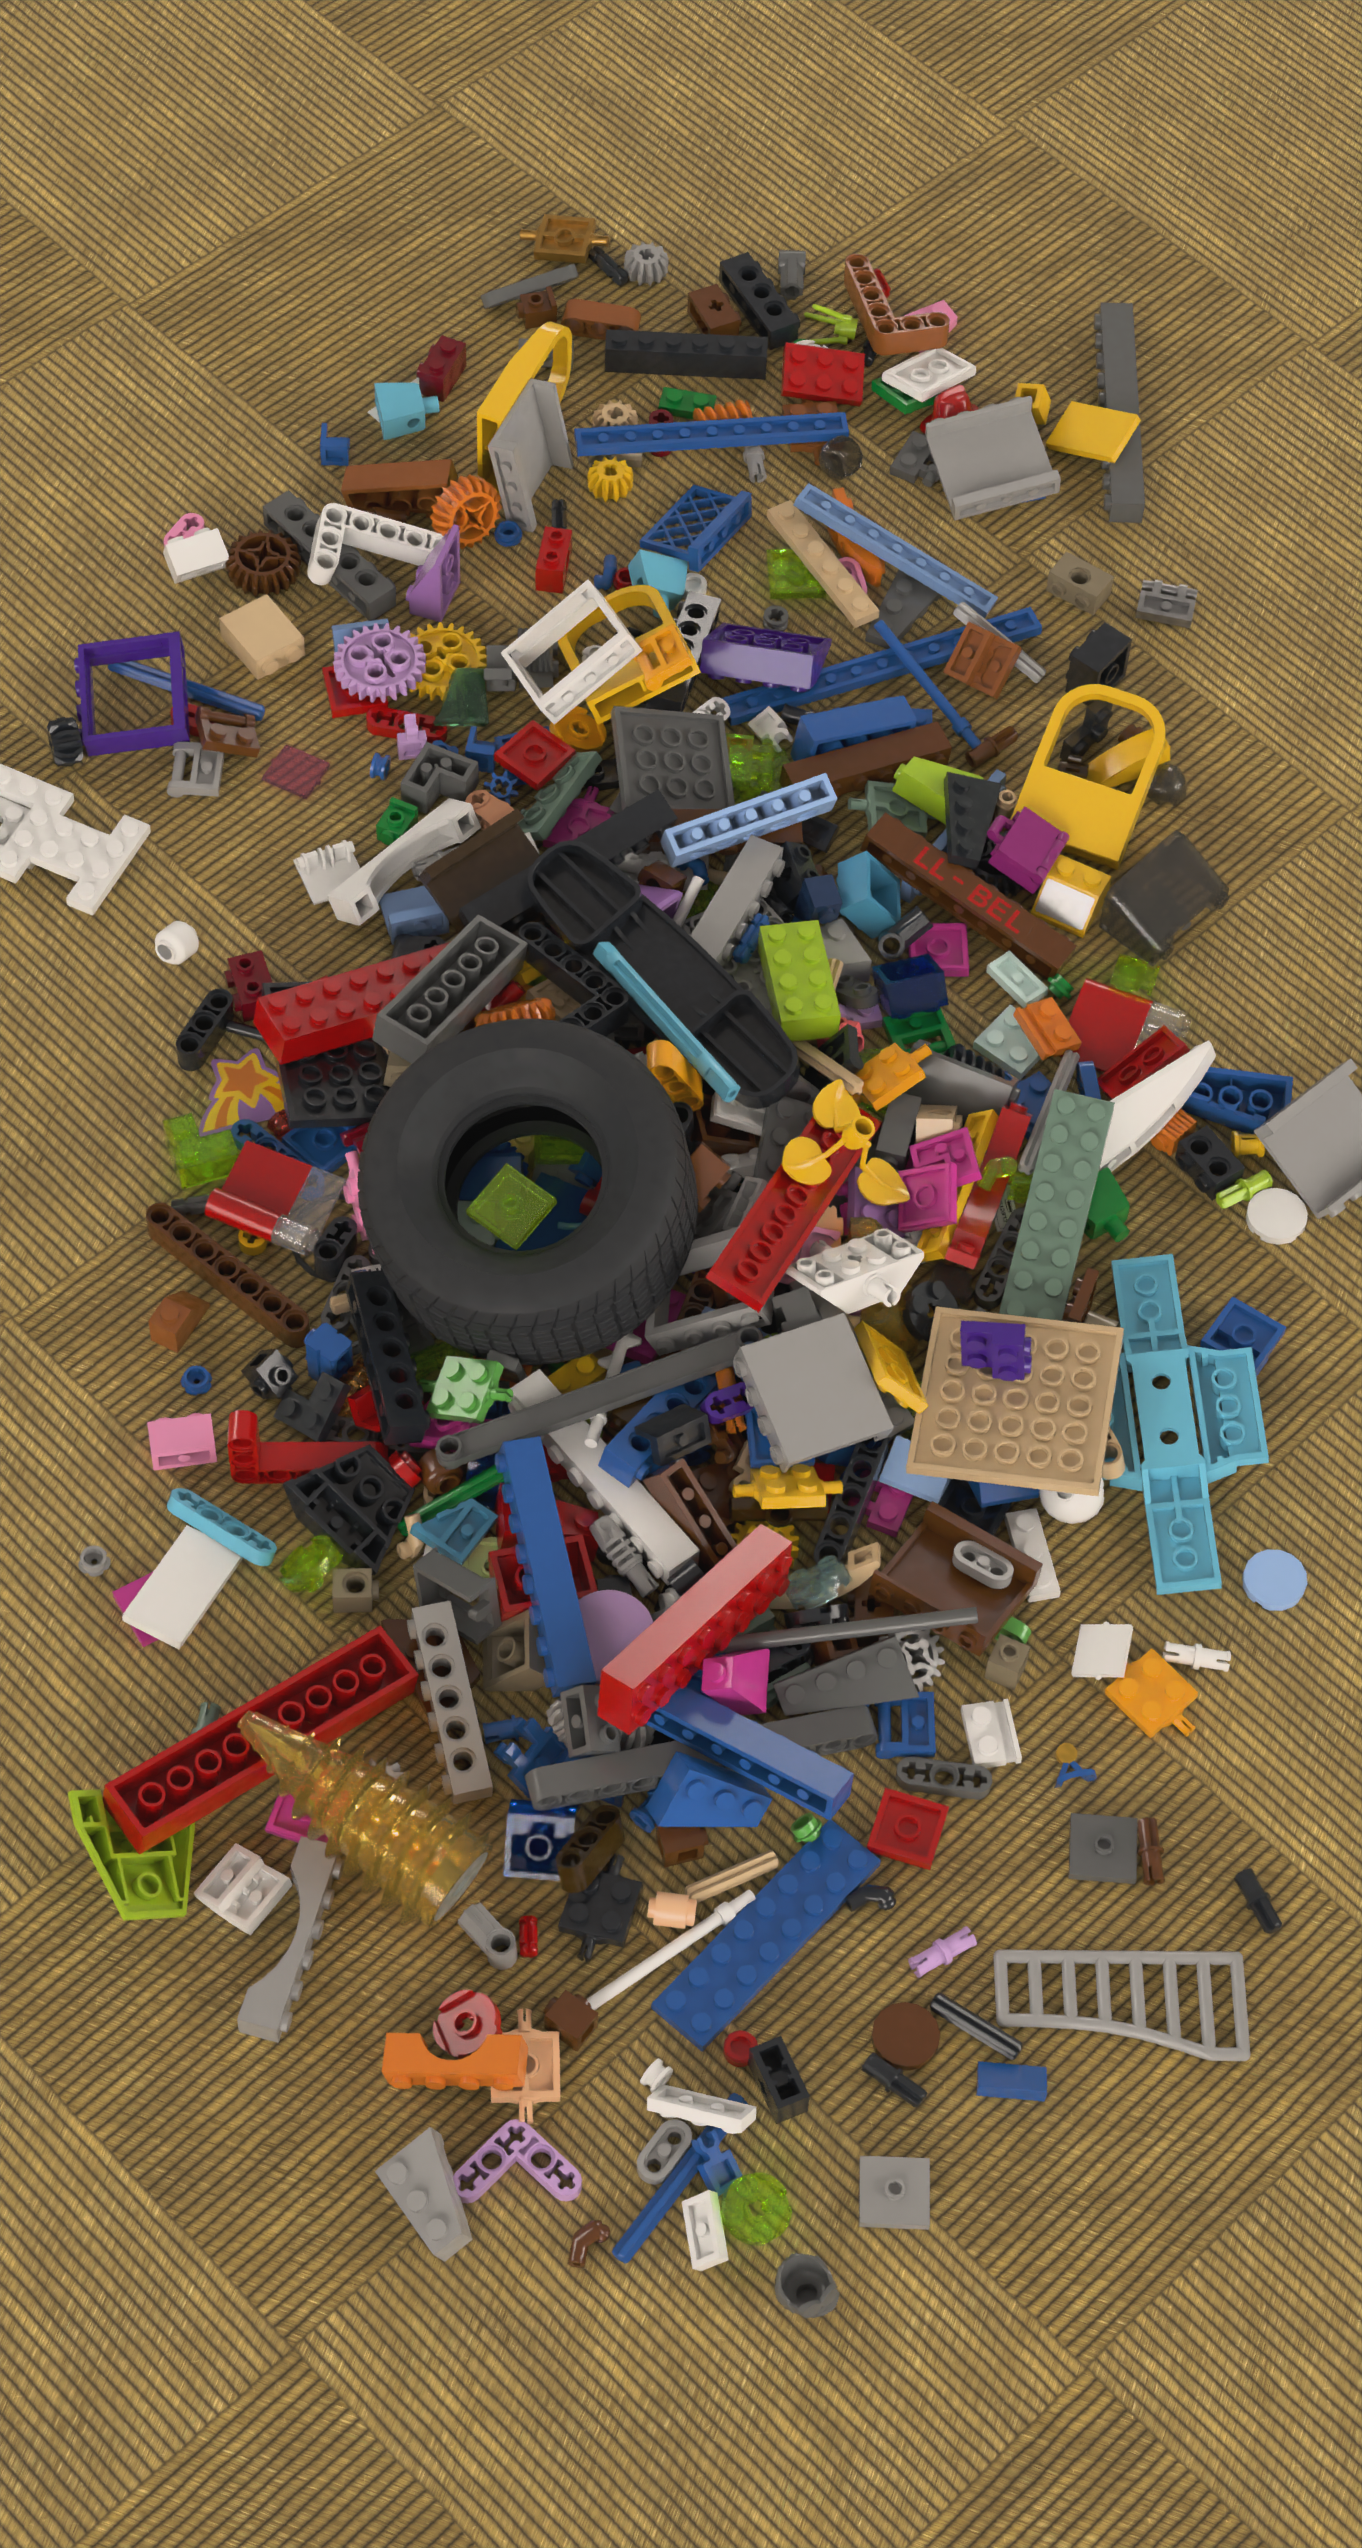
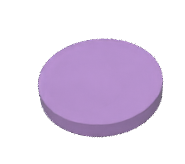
(611, 1624)

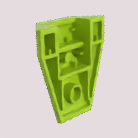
(142, 1884)

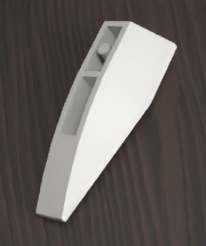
(1152, 1103)

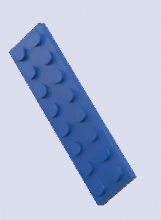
(765, 1935)

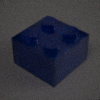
(910, 986)

